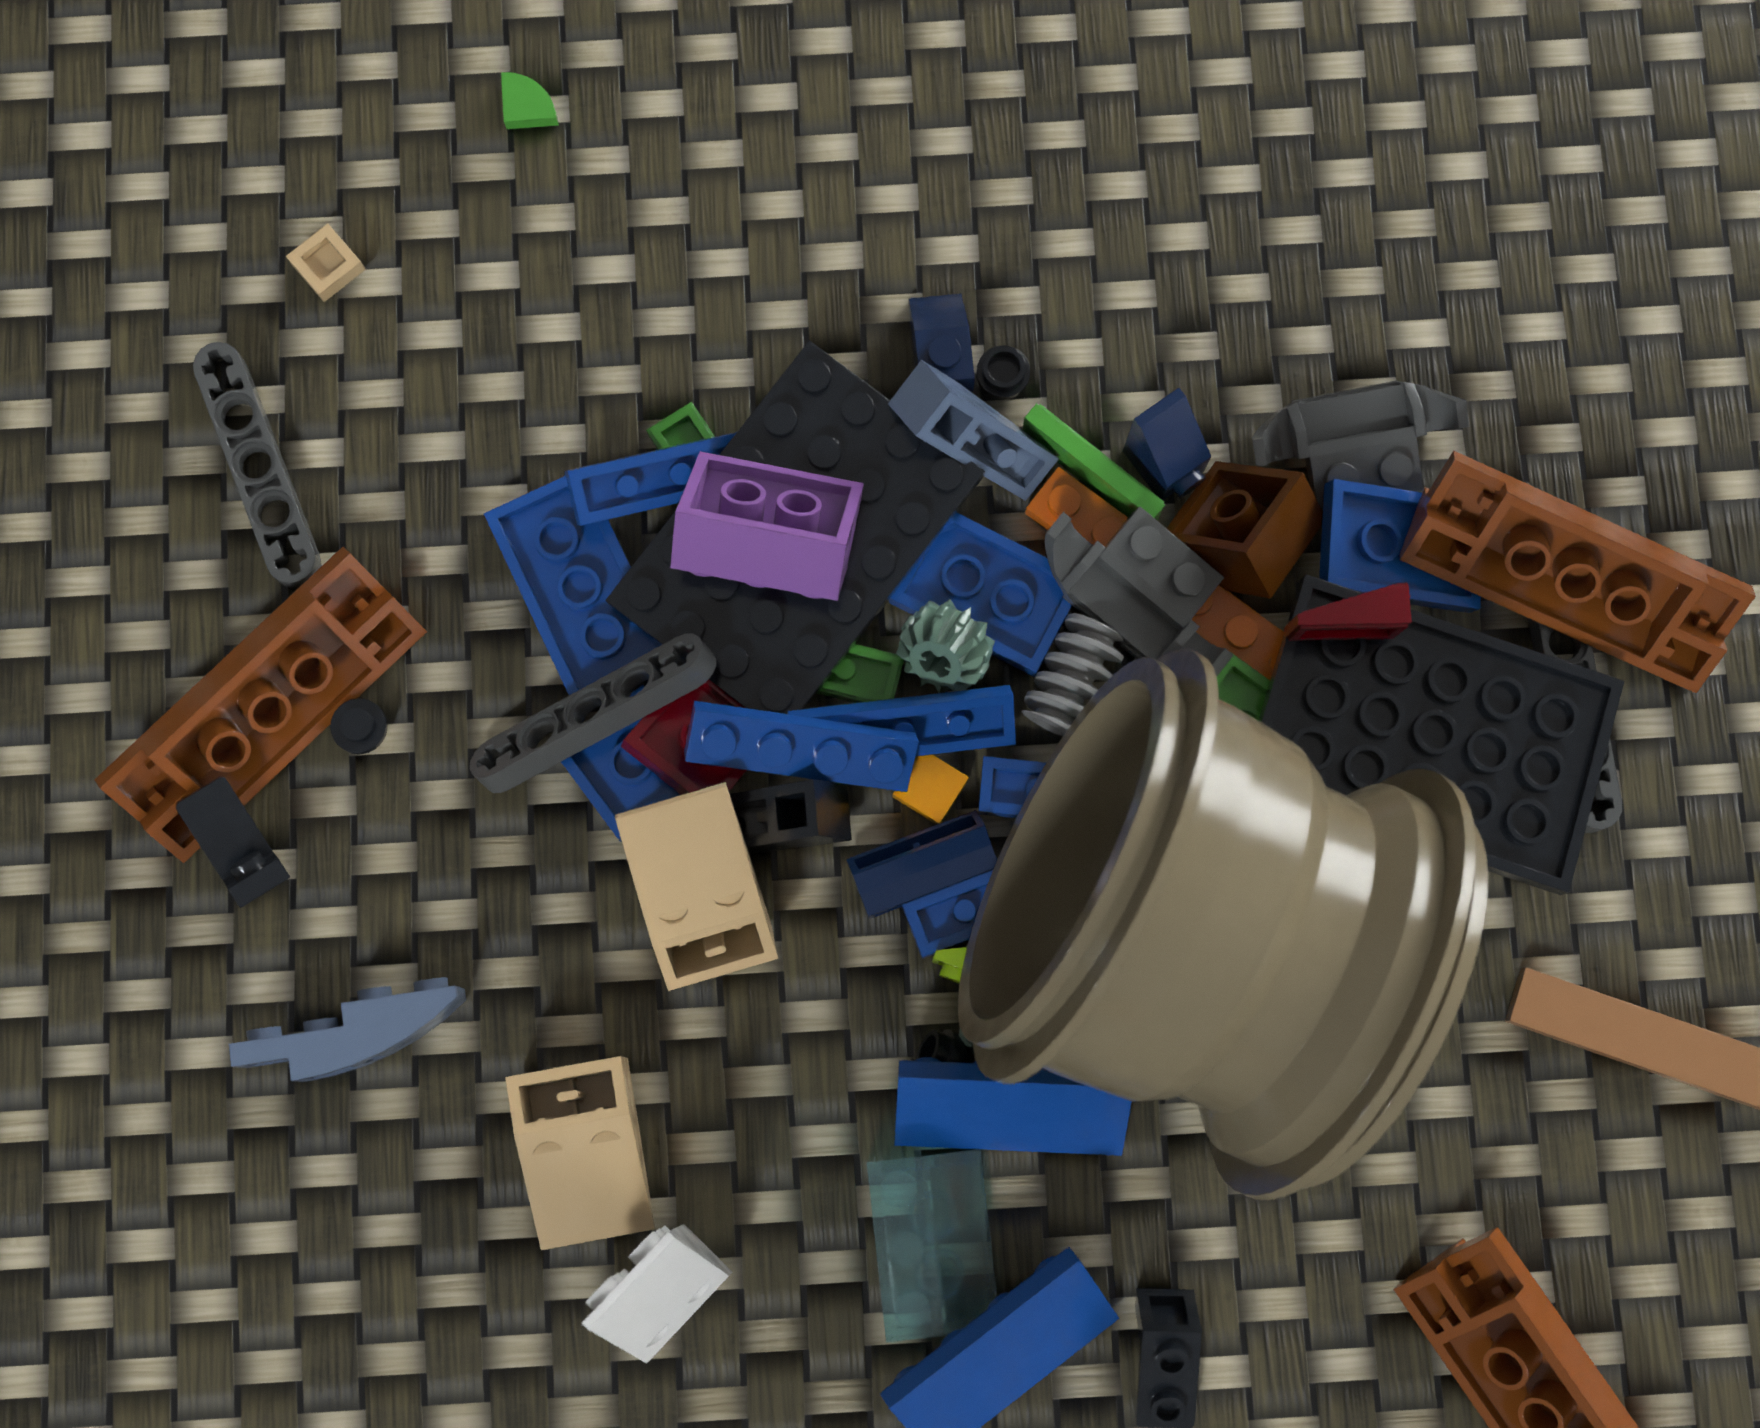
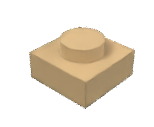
(325, 262)

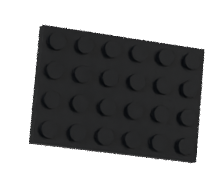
(772, 642)
(1490, 715)

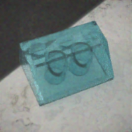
(931, 1242)

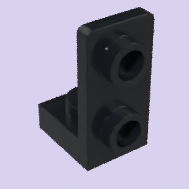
(231, 841)
(1168, 1357)

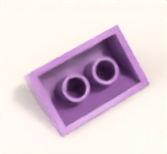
(766, 526)

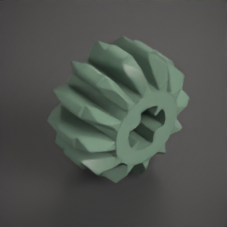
(945, 647)

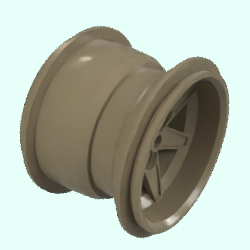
(1225, 929)

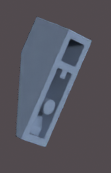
(971, 430)

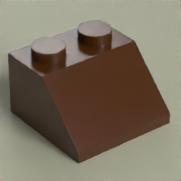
(1249, 524)

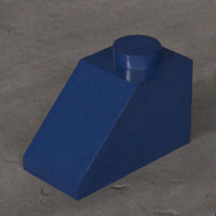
(943, 336)
(1168, 447)

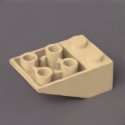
(696, 886)
(581, 1152)

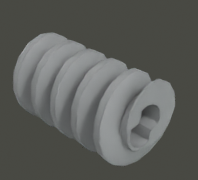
(1072, 673)

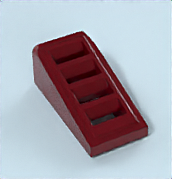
(1365, 616)

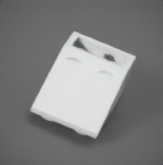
(658, 1295)

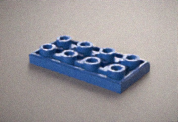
(964, 1109)
(1003, 1349)

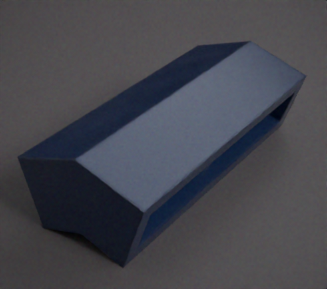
(922, 863)

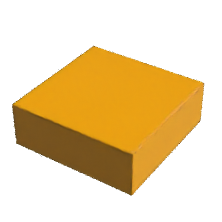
(932, 788)

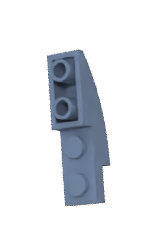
(370, 1031)

